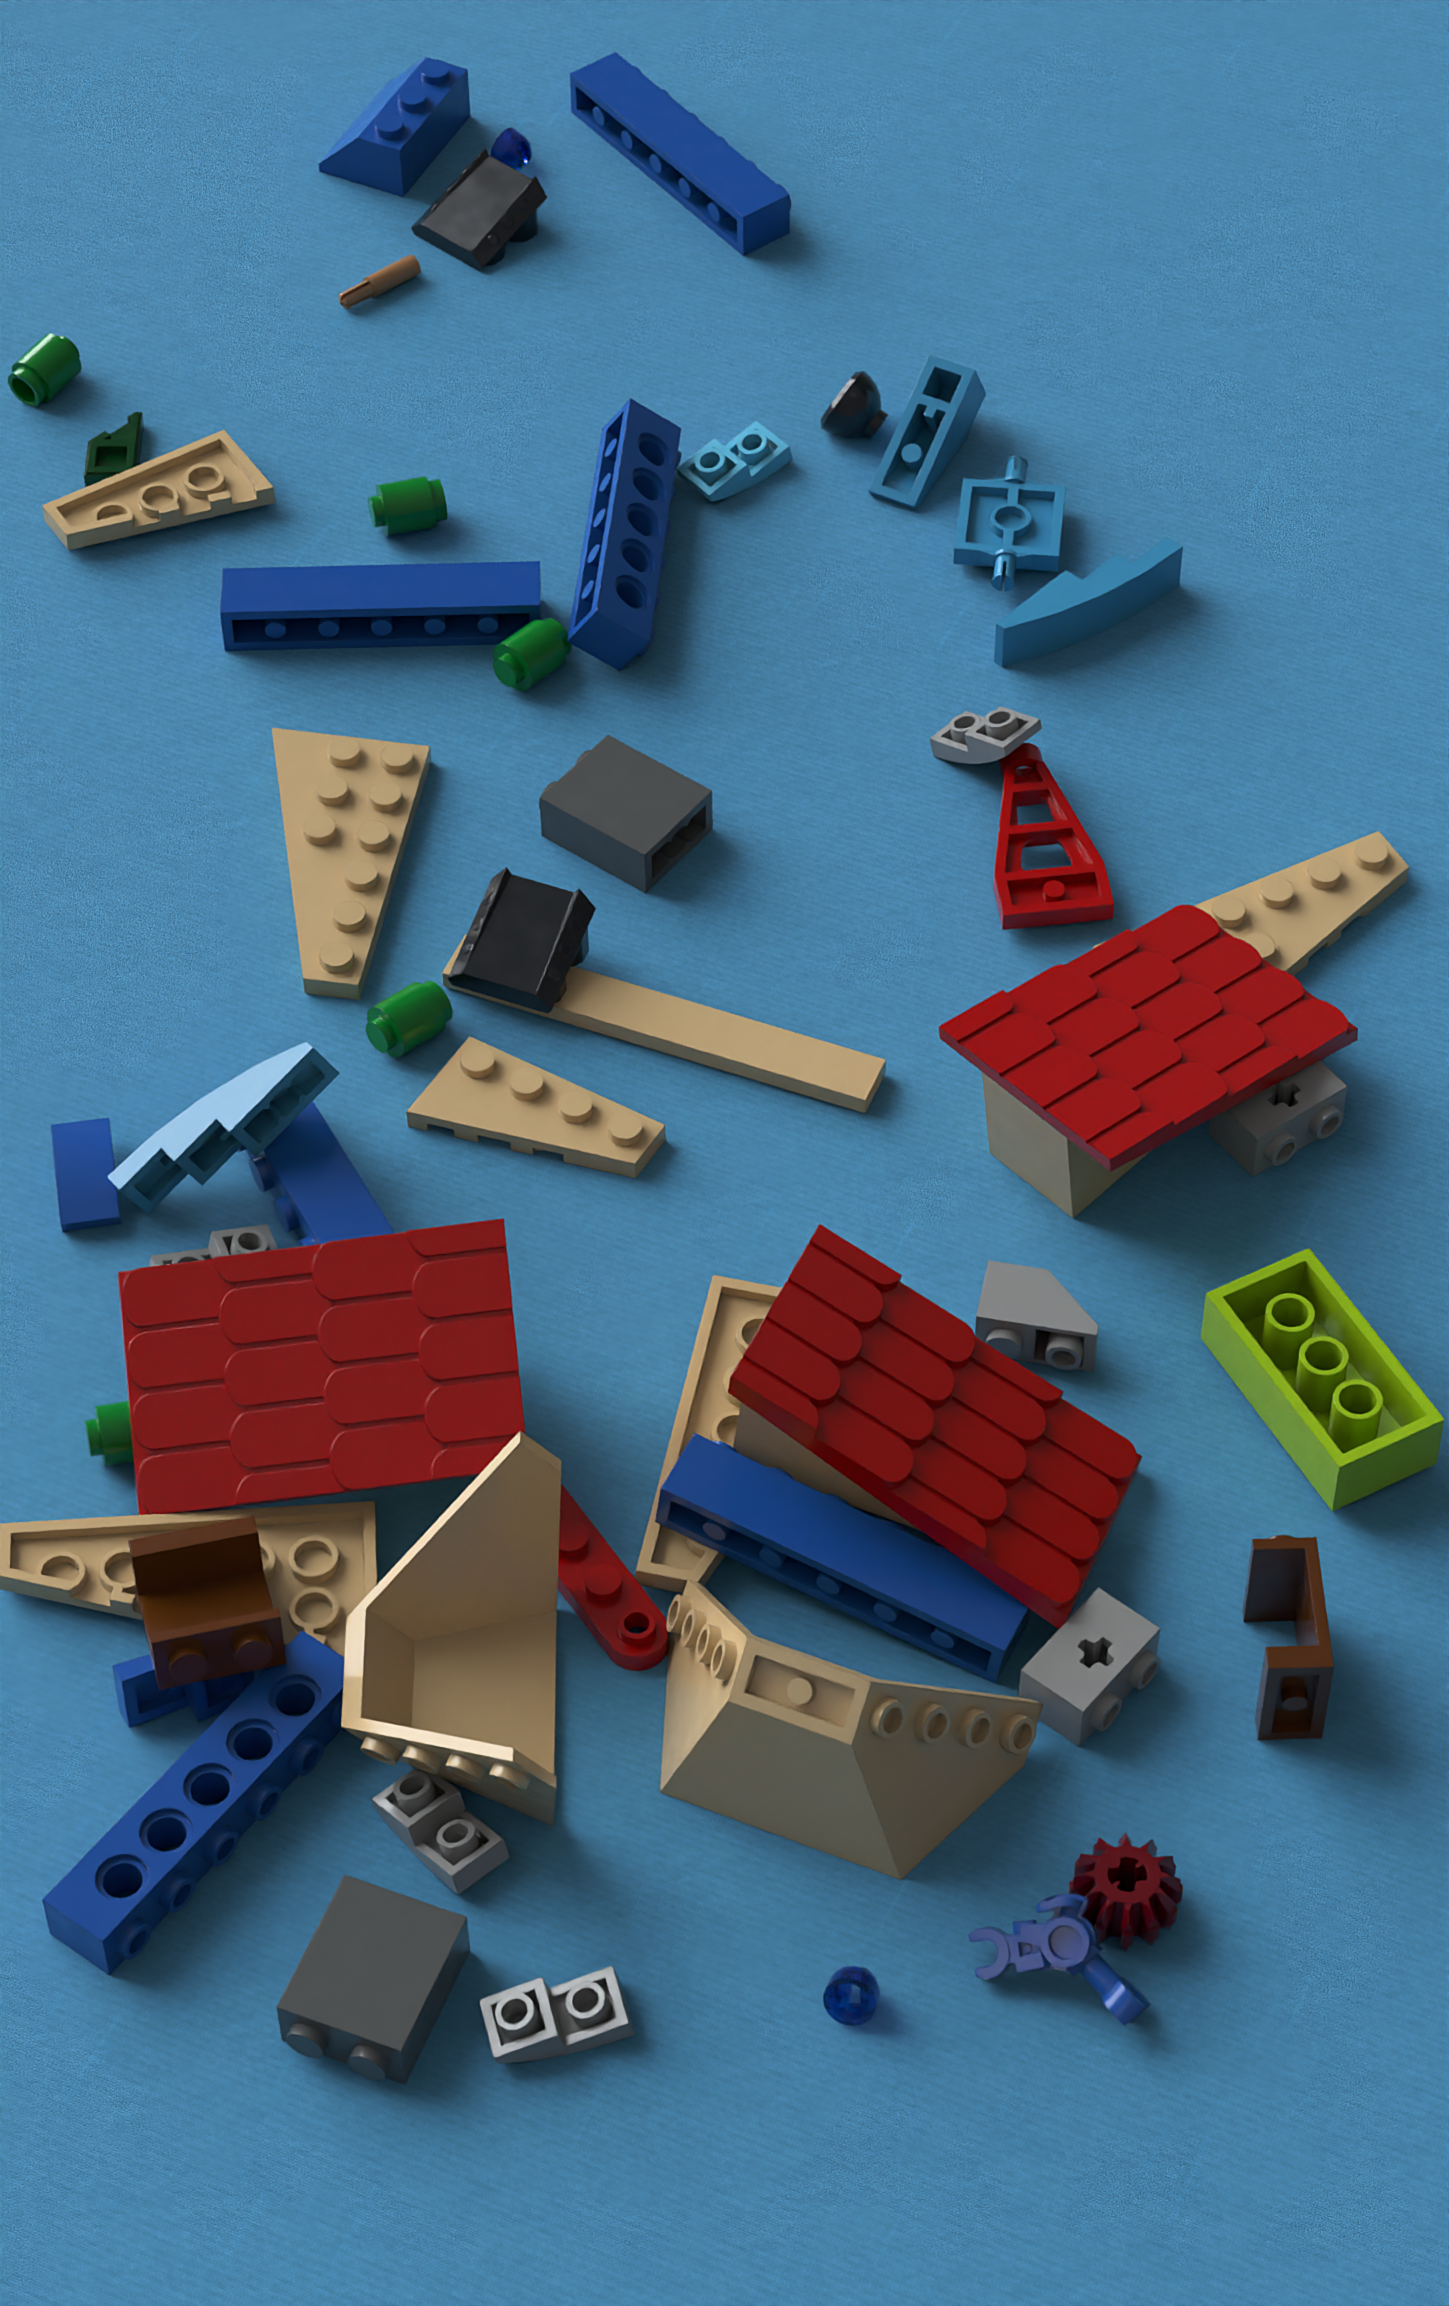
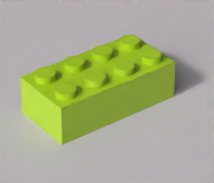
(1321, 1379)

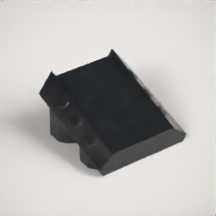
(483, 212)
(524, 942)

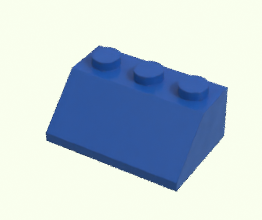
(403, 128)

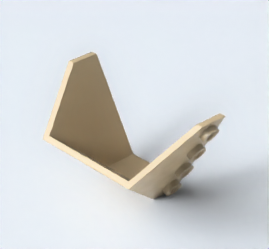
(460, 1640)
(826, 1750)

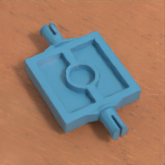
(1010, 524)

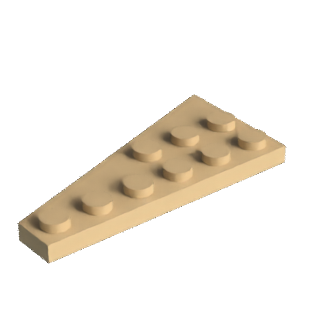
(345, 837)
(1310, 902)
(705, 1408)
(313, 1560)

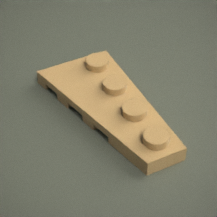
(168, 491)
(534, 1110)

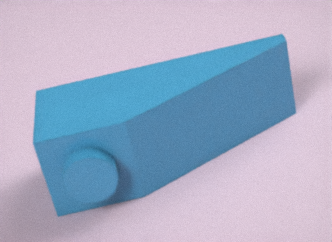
(928, 432)

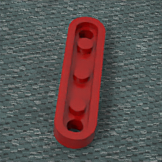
(607, 1593)

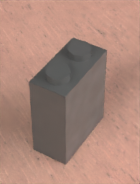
(626, 813)
(373, 1980)

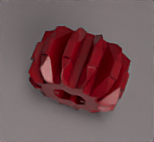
(1127, 1890)

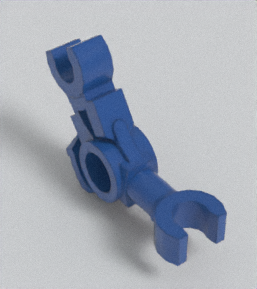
(1064, 1944)

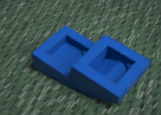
(81, 1165)
(143, 1701)

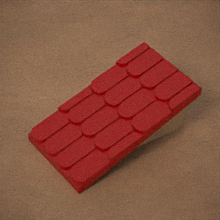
(1135, 1050)
(320, 1368)
(929, 1427)

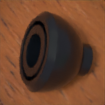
(855, 409)

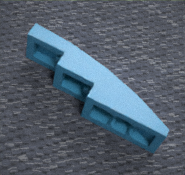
(1081, 608)
(241, 1112)

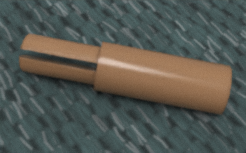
(381, 281)

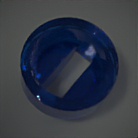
(512, 149)
(839, 1991)

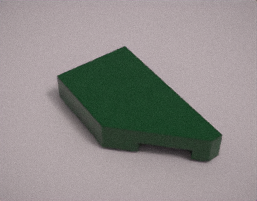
(114, 452)

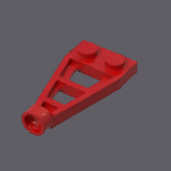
(1045, 894)

